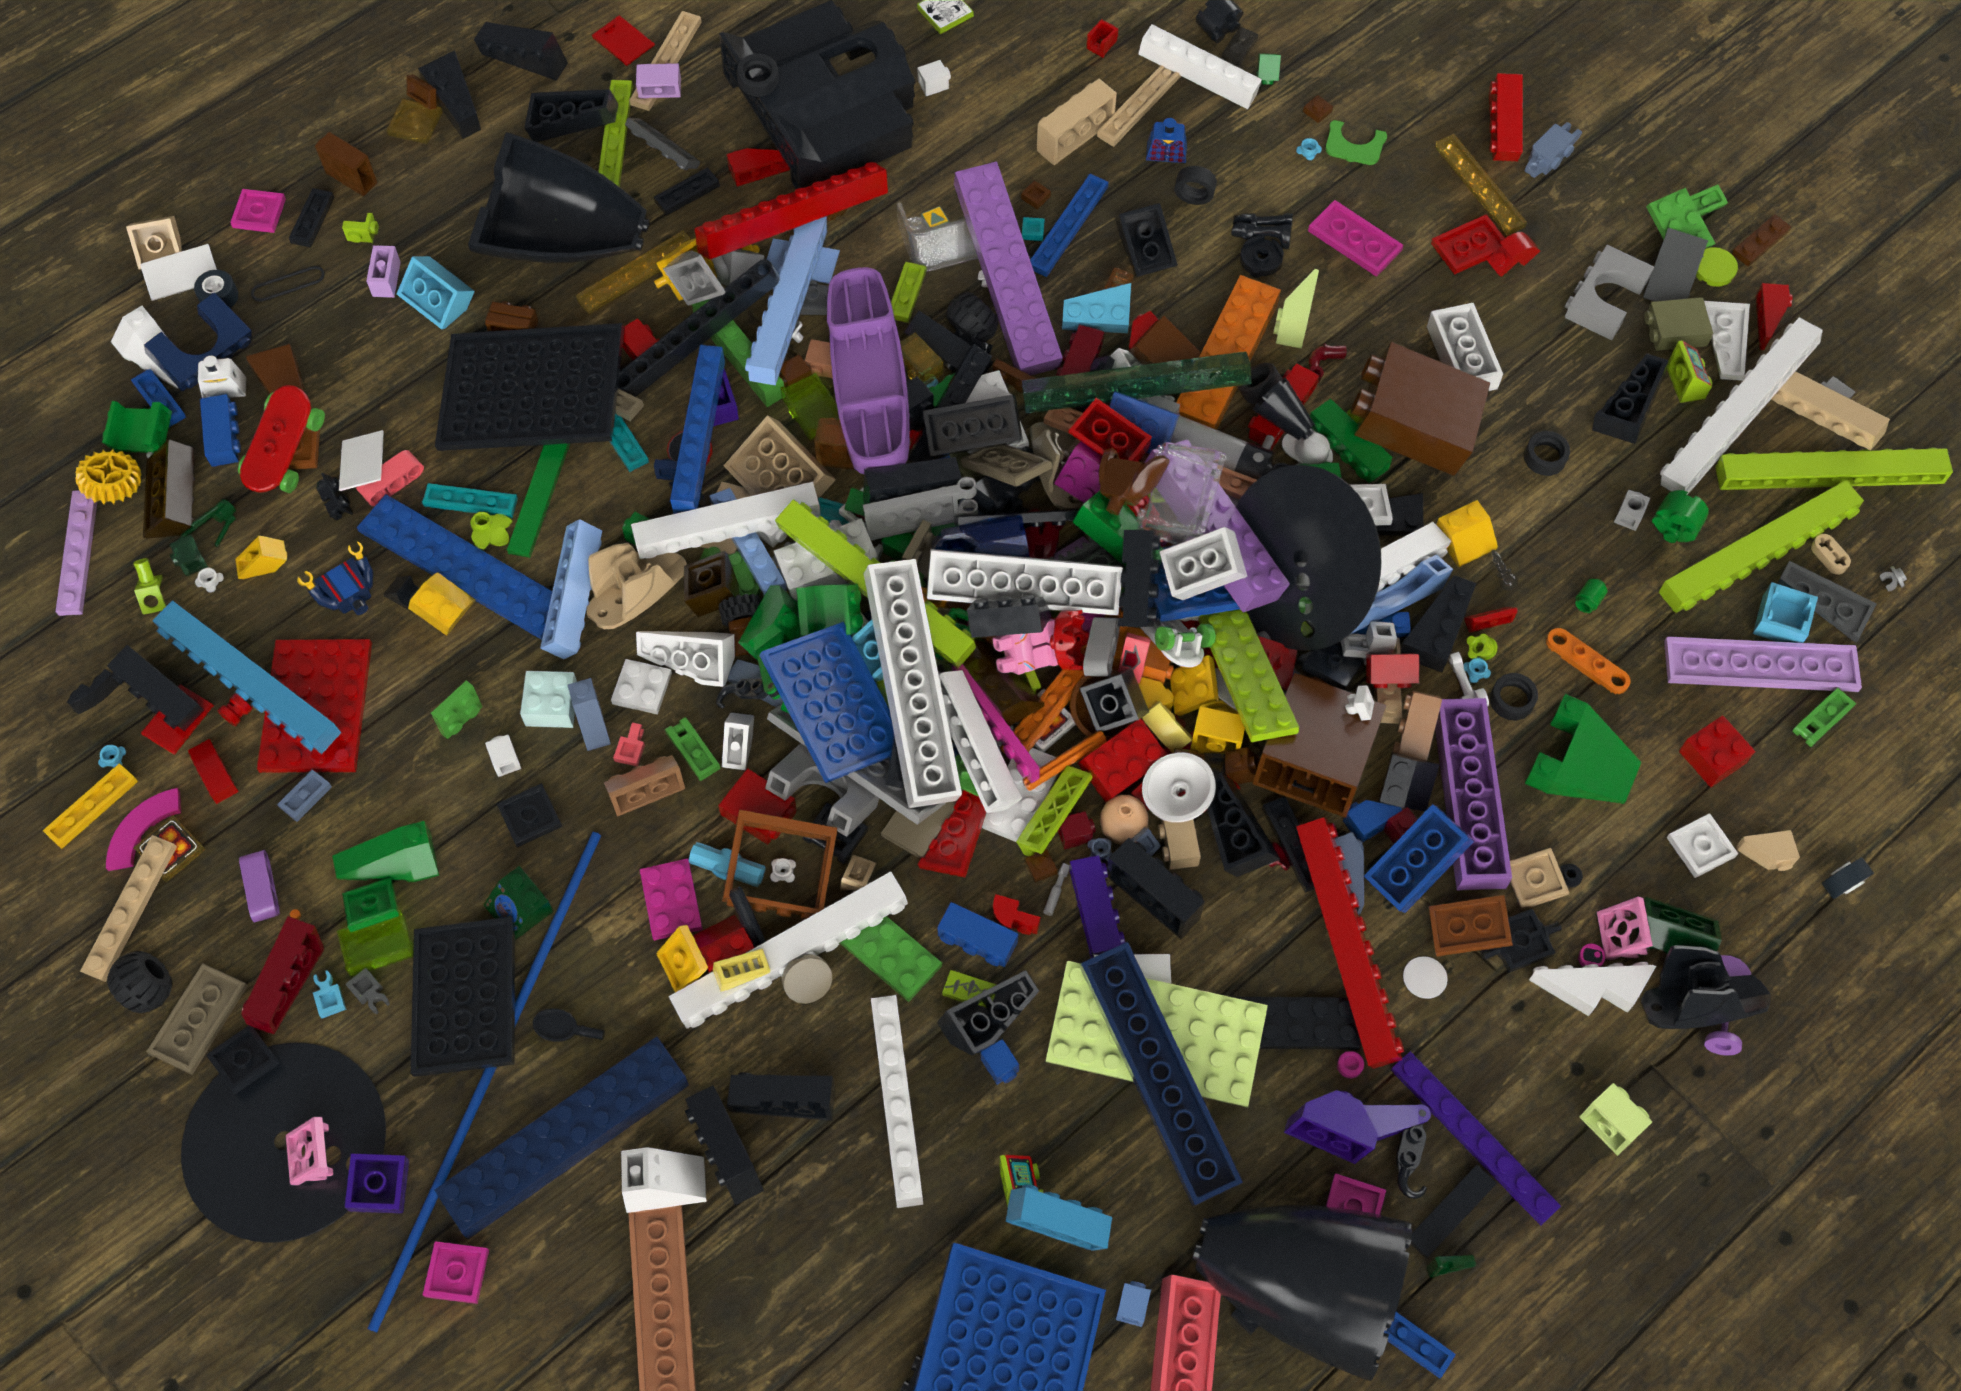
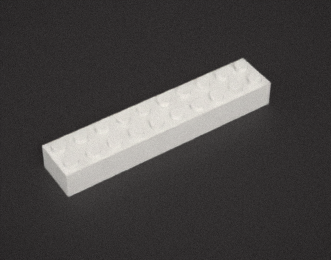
(912, 683)

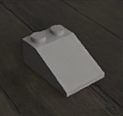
(693, 278)

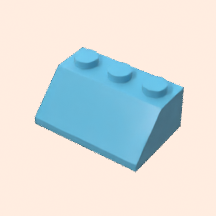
(434, 291)

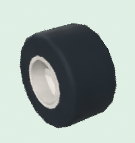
(218, 282)

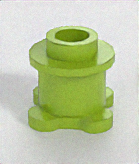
(1481, 646)

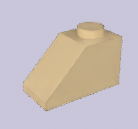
(1770, 850)

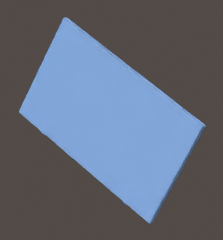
(824, 267)

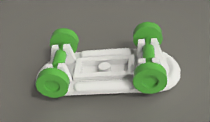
(1179, 643)

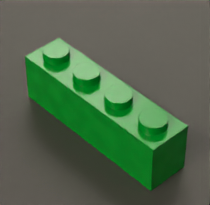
(1339, 428)

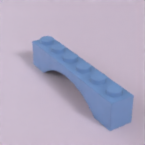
(1419, 583)

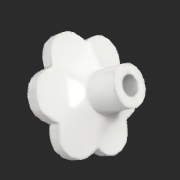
(796, 335)

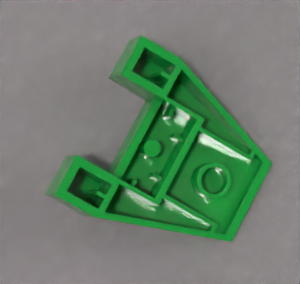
(1595, 762)

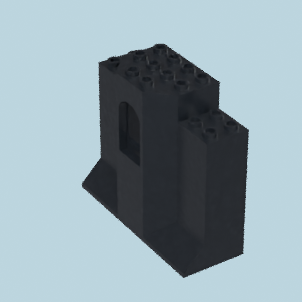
(814, 115)

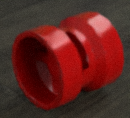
(234, 709)

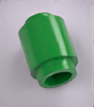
(1591, 595)

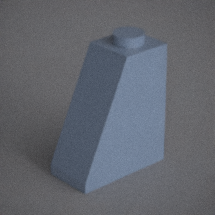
(589, 714)

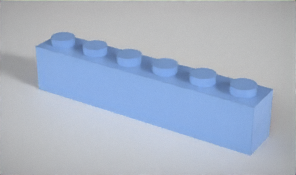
(570, 590)

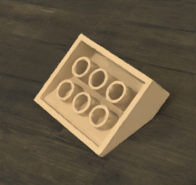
(775, 461)

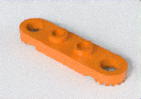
(1588, 661)

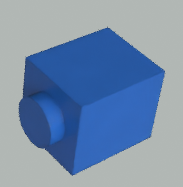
(1000, 1062)

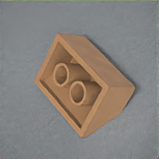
(644, 785)

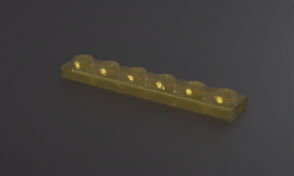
(1480, 184)
(628, 276)

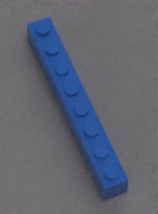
(698, 429)

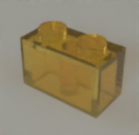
(920, 359)

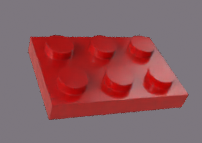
(1468, 244)

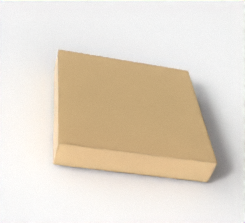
(1537, 879)

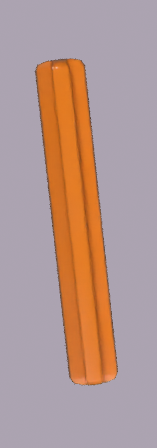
(1067, 758)

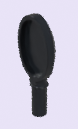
(560, 1026)

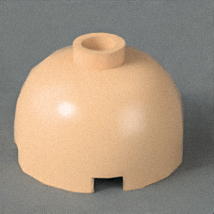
(1123, 818)

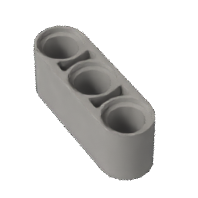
(1101, 647)

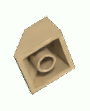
(154, 239)

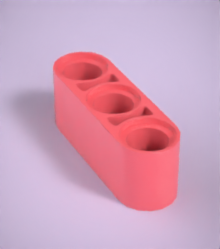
(395, 475)

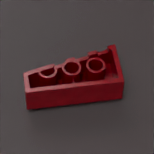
(283, 975)

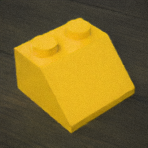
(1469, 533)
(440, 603)

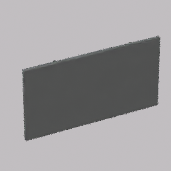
(1675, 267)

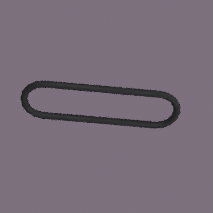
(289, 290)

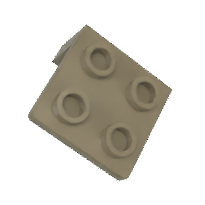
(920, 548)

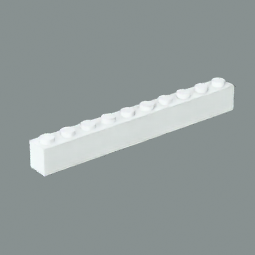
(1741, 407)
(812, 936)

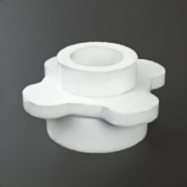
(206, 574)
(778, 865)

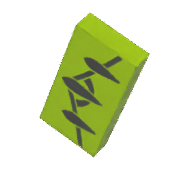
(963, 987)

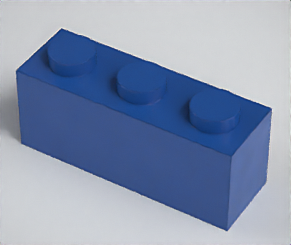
(220, 430)
(977, 935)

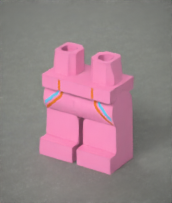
(1025, 651)

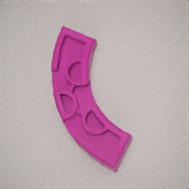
(129, 832)

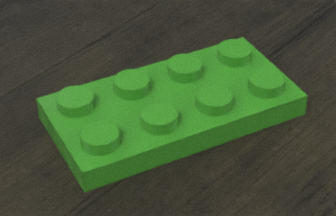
(894, 957)

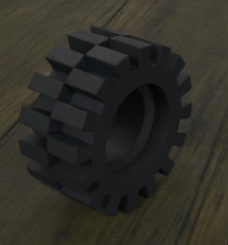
(738, 608)

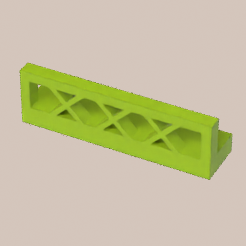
(1053, 810)

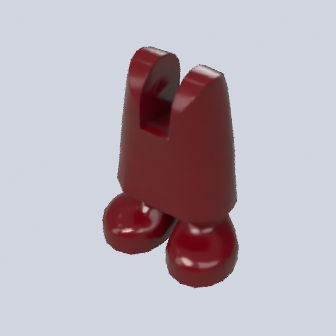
(1042, 545)

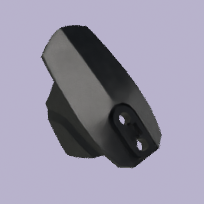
(1700, 992)

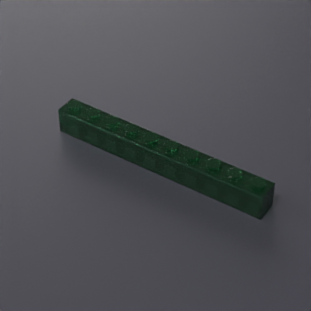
(1137, 381)

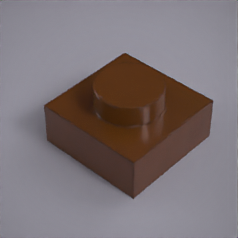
(1318, 109)
(1036, 194)
(1041, 866)

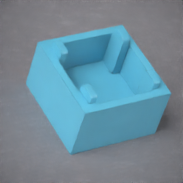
(1785, 614)

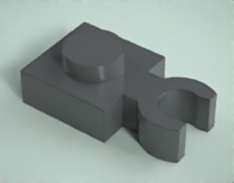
(366, 988)

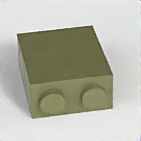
(1678, 321)

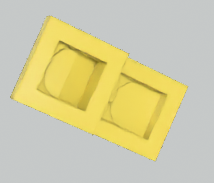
(1166, 727)

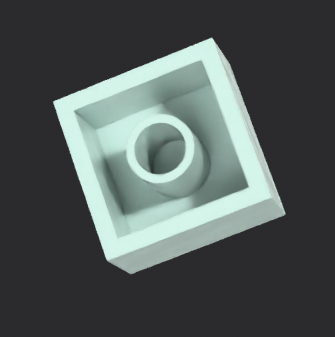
(547, 699)

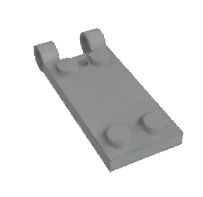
(907, 512)

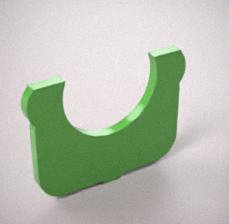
(1339, 147)

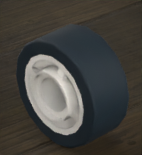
(1847, 878)

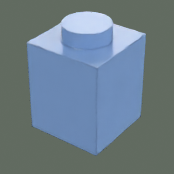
(1133, 1303)

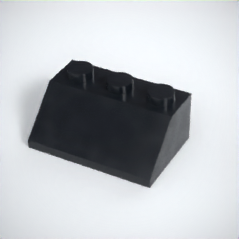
(1008, 616)

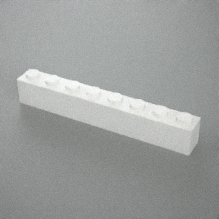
(719, 521)
(896, 1102)

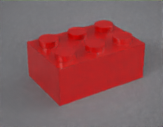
(1122, 760)

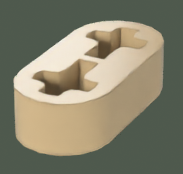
(1830, 554)

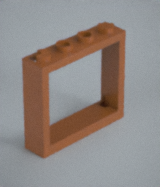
(787, 826)

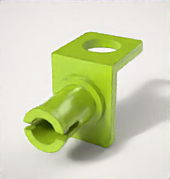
(147, 586)

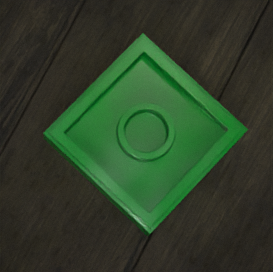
(370, 904)

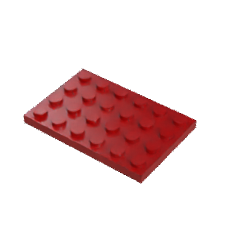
(333, 681)

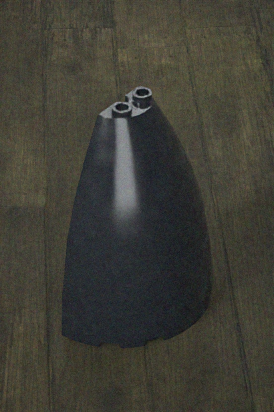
(544, 185)
(1311, 1277)

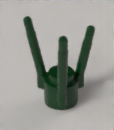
(220, 512)

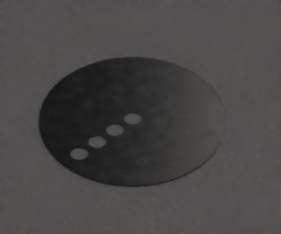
(1332, 524)
(232, 1155)

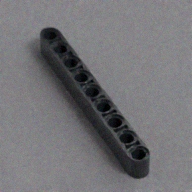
(698, 328)

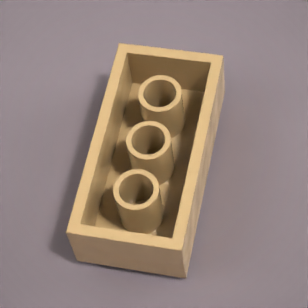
(1075, 121)

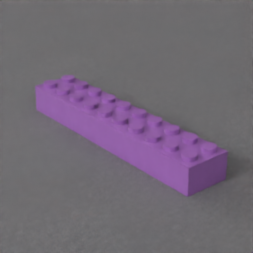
(1007, 269)

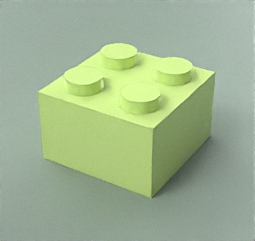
(1616, 1118)

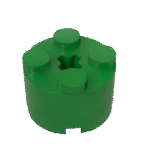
(1680, 516)

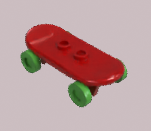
(277, 439)

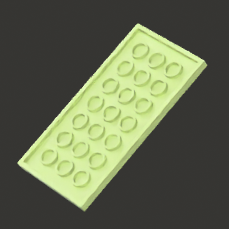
(1213, 1032)

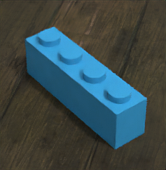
(1059, 1218)

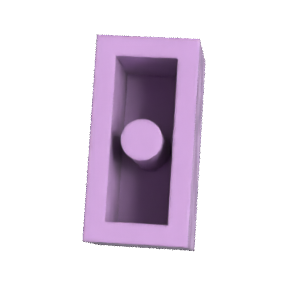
(658, 80)
(383, 271)

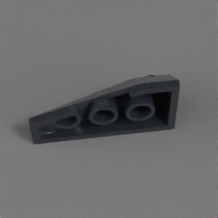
(979, 1027)

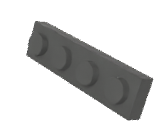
(658, 140)

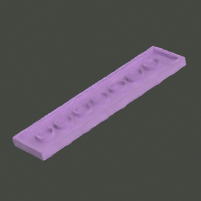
(1762, 664)

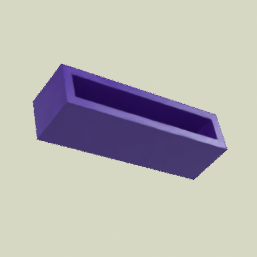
(1095, 905)

